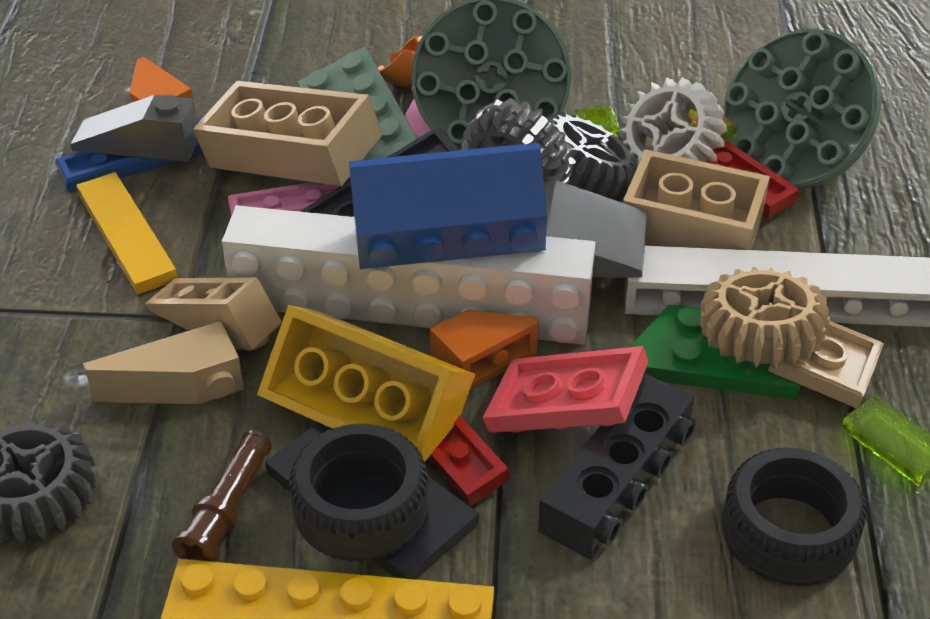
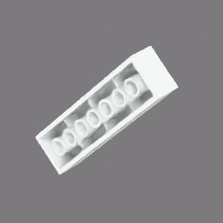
(315, 266)

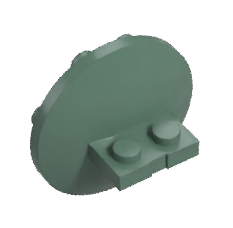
(484, 55)
(805, 105)

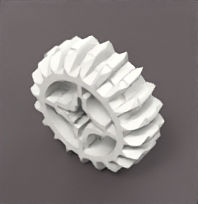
(665, 119)

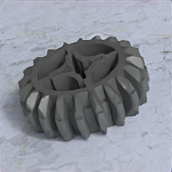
(517, 124)
(600, 158)
(42, 478)

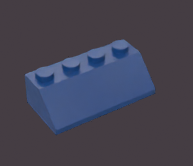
(448, 205)

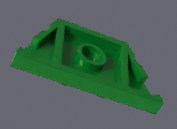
(682, 356)

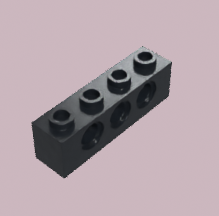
(615, 469)

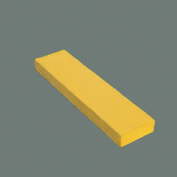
(127, 233)

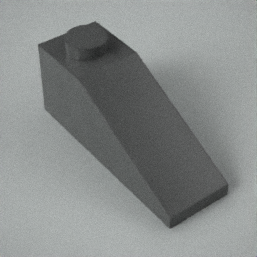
(145, 128)

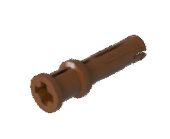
(216, 513)

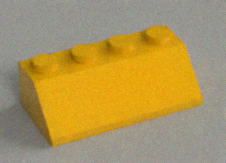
(357, 377)

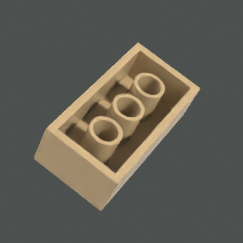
(288, 132)

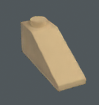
(235, 302)
(172, 370)

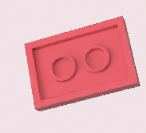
(567, 390)

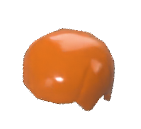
(400, 69)

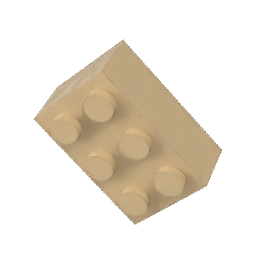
(697, 202)

